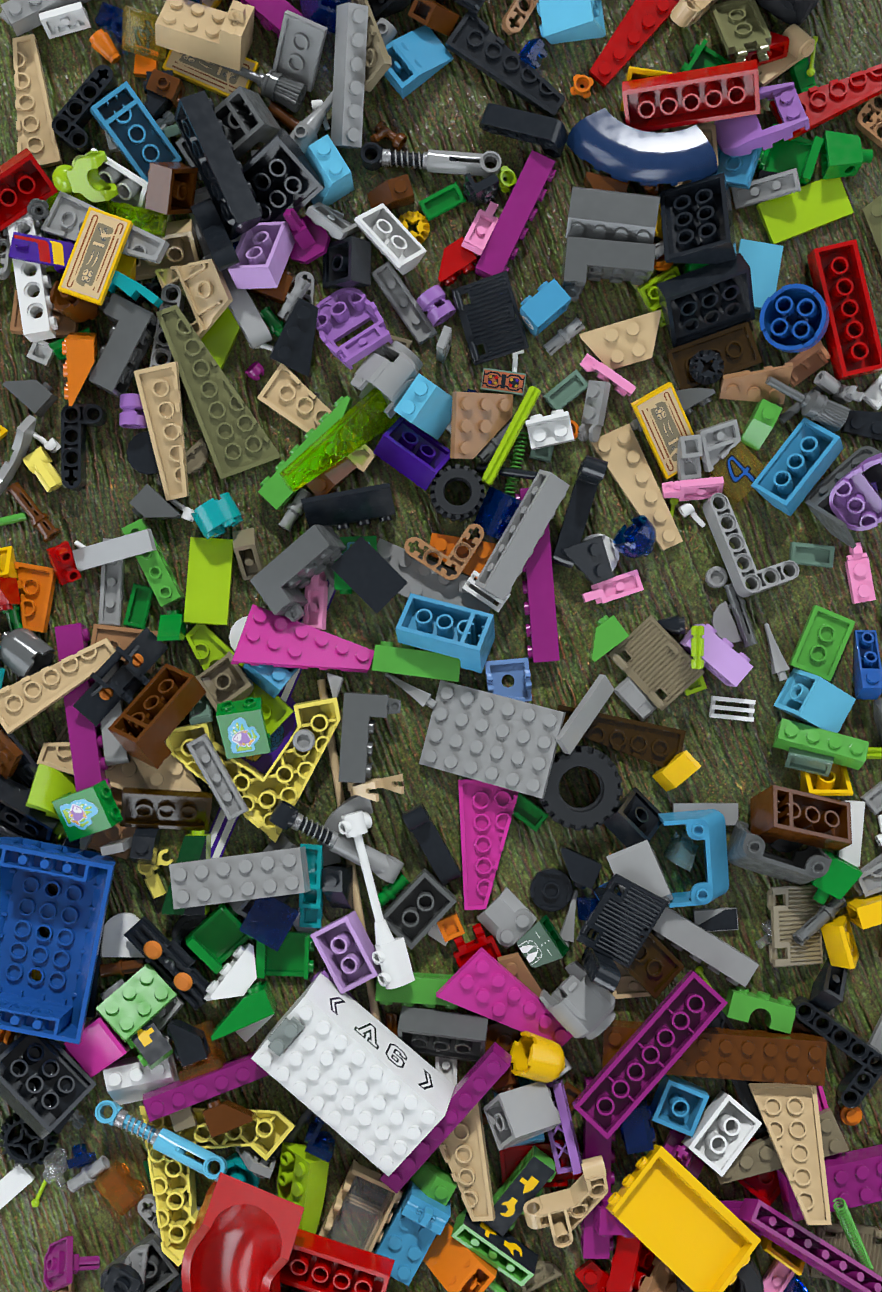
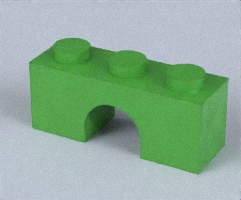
(741, 1003)

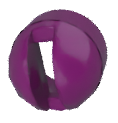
(255, 370)

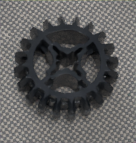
(28, 1154)

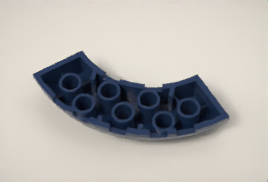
(642, 154)

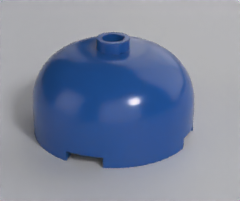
(782, 317)

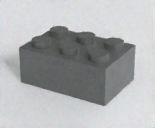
(418, 908)
(159, 1267)

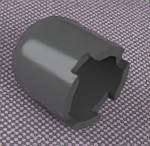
(25, 652)

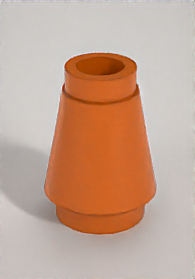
(104, 46)

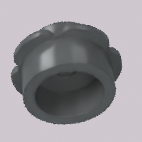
(37, 203)

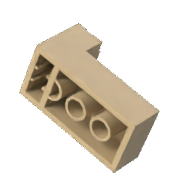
(207, 31)

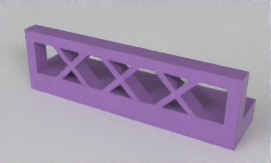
(568, 1130)

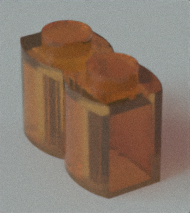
(119, 1187)

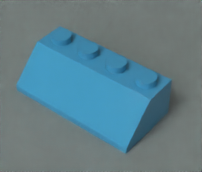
(798, 466)

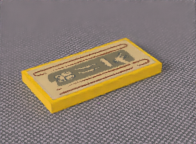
(208, 74)
(95, 256)
(663, 424)

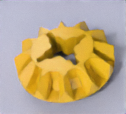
(423, 226)

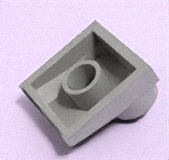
(507, 918)

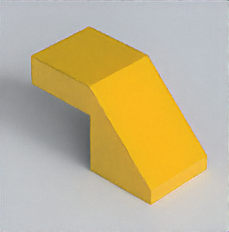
(677, 771)

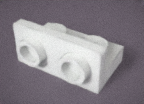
(65, 20)
(549, 429)

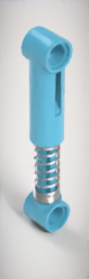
(162, 1140)

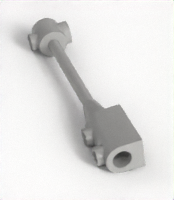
(306, 130)

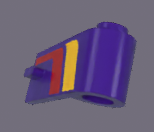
(41, 250)

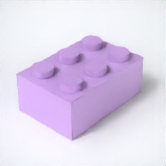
(262, 255)
(720, 657)
(346, 952)

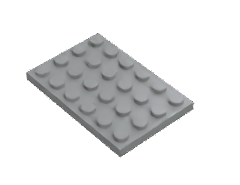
(492, 738)

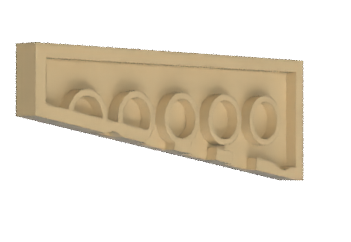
(33, 104)
(302, 408)
(163, 414)
(637, 482)
(41, 690)

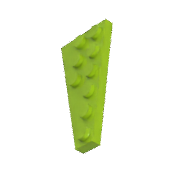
(210, 648)

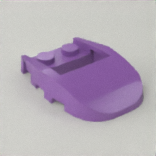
(743, 134)
(344, 313)
(856, 499)

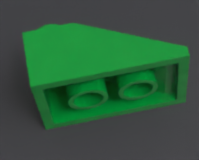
(248, 1009)

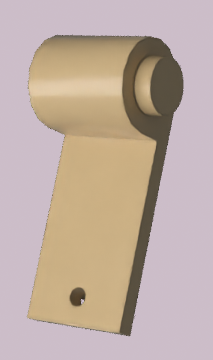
(800, 46)

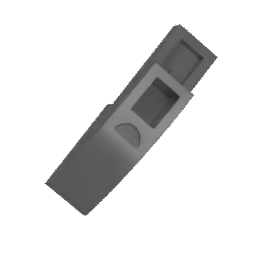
(688, 398)

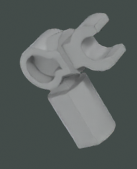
(841, 393)

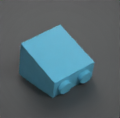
(571, 20)
(330, 170)
(426, 406)
(814, 701)

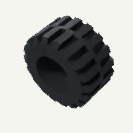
(462, 474)

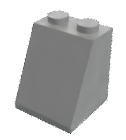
(642, 867)
(521, 1114)

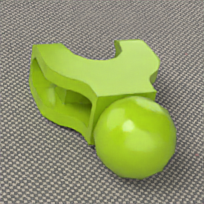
(84, 178)

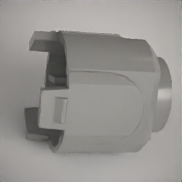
(390, 371)
(580, 1004)

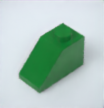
(172, 627)

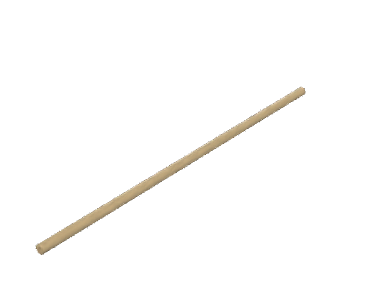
(339, 793)

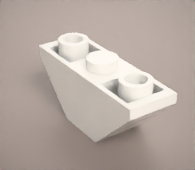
(234, 977)

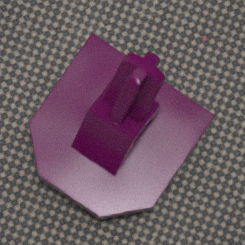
(309, 238)
(682, 1153)
(62, 1263)

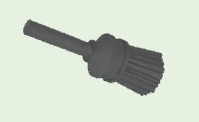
(276, 87)
(815, 406)

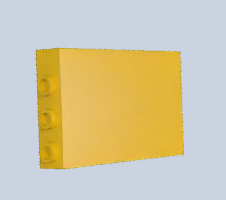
(682, 1223)

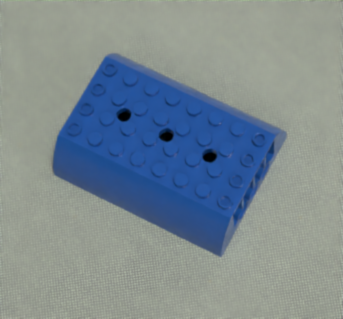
(68, 957)

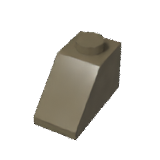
(247, 552)

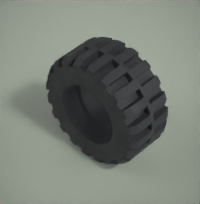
(604, 804)

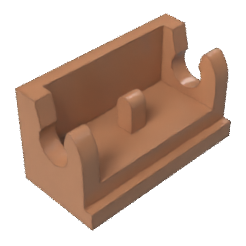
(808, 363)

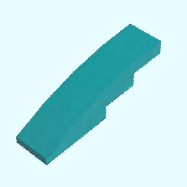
(132, 288)
(312, 901)

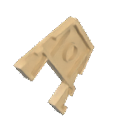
(204, 290)

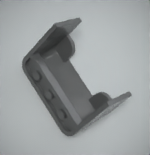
(818, 497)

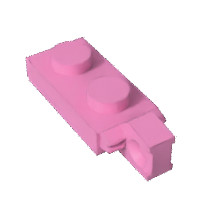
(481, 229)
(606, 374)
(693, 488)
(859, 575)
(614, 588)
(317, 596)

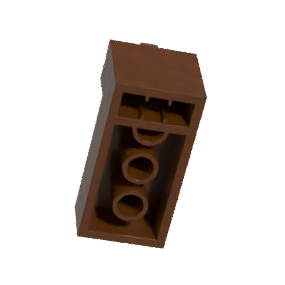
(156, 714)
(801, 818)

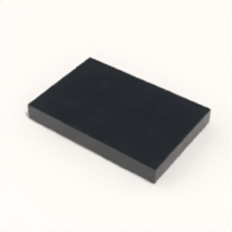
(369, 574)

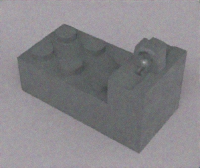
(244, 122)
(604, 260)
(126, 346)
(290, 571)
(356, 732)

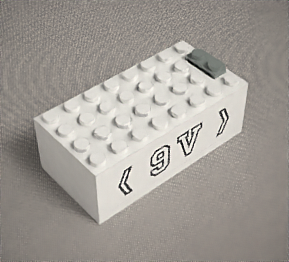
(355, 1074)

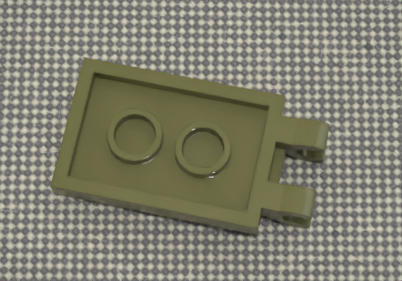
(741, 28)

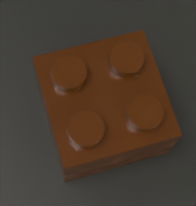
(171, 187)

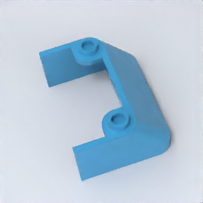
(711, 828)

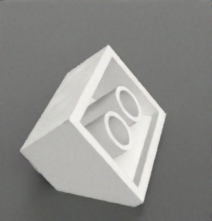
(129, 185)
(391, 238)
(129, 1080)
(722, 1133)

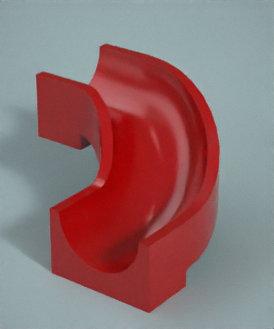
(239, 1239)

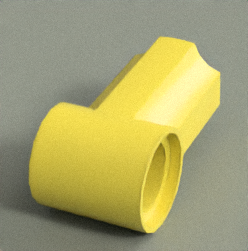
(41, 465)

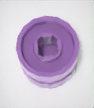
(430, 300)
(133, 413)

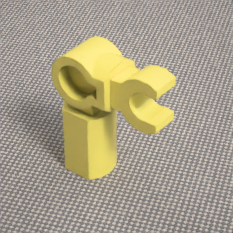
(153, 880)

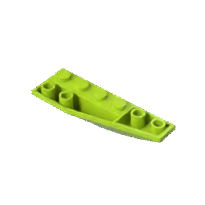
(303, 1182)

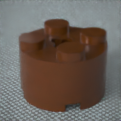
(72, 307)

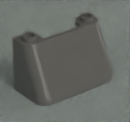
(748, 852)

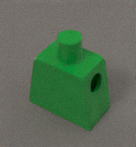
(842, 155)
(837, 880)

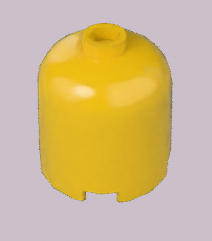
(537, 1058)

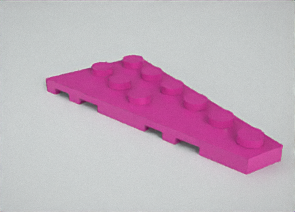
(289, 644)
(484, 826)
(497, 994)

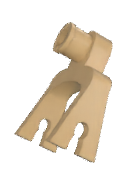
(362, 789)

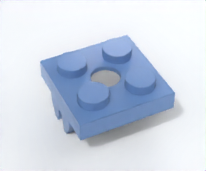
(518, 670)

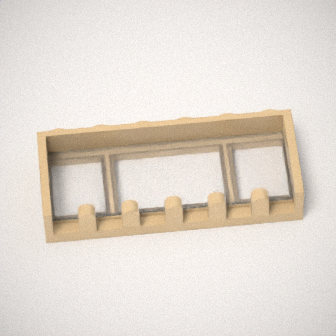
(360, 1209)

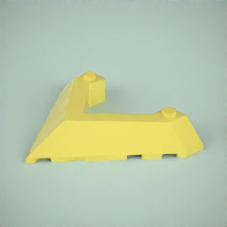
(287, 774)
(176, 1184)

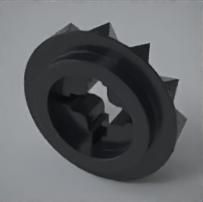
(696, 366)

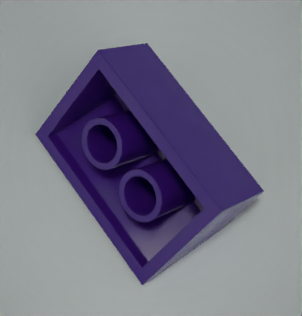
(412, 452)

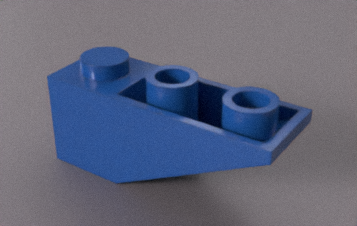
(866, 665)

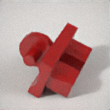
(63, 563)

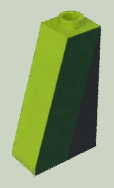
(194, 847)

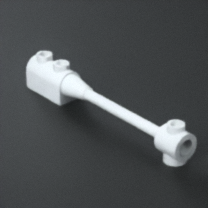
(390, 951)

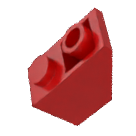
(455, 262)

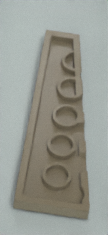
(376, 53)
(762, 1157)

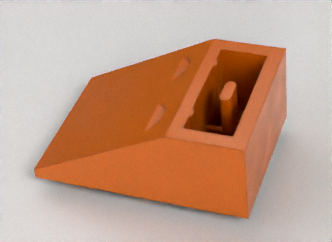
(81, 354)
(457, 1265)

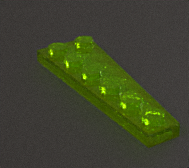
(348, 434)

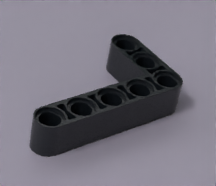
(588, 477)
(600, 968)
(845, 1043)

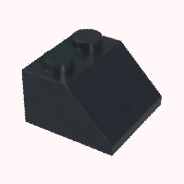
(347, 264)
(634, 819)

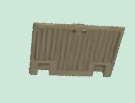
(656, 662)
(787, 919)
(868, 1234)

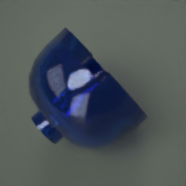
(637, 538)

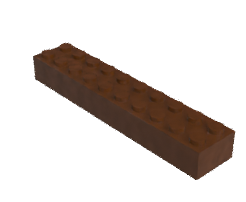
(738, 1054)

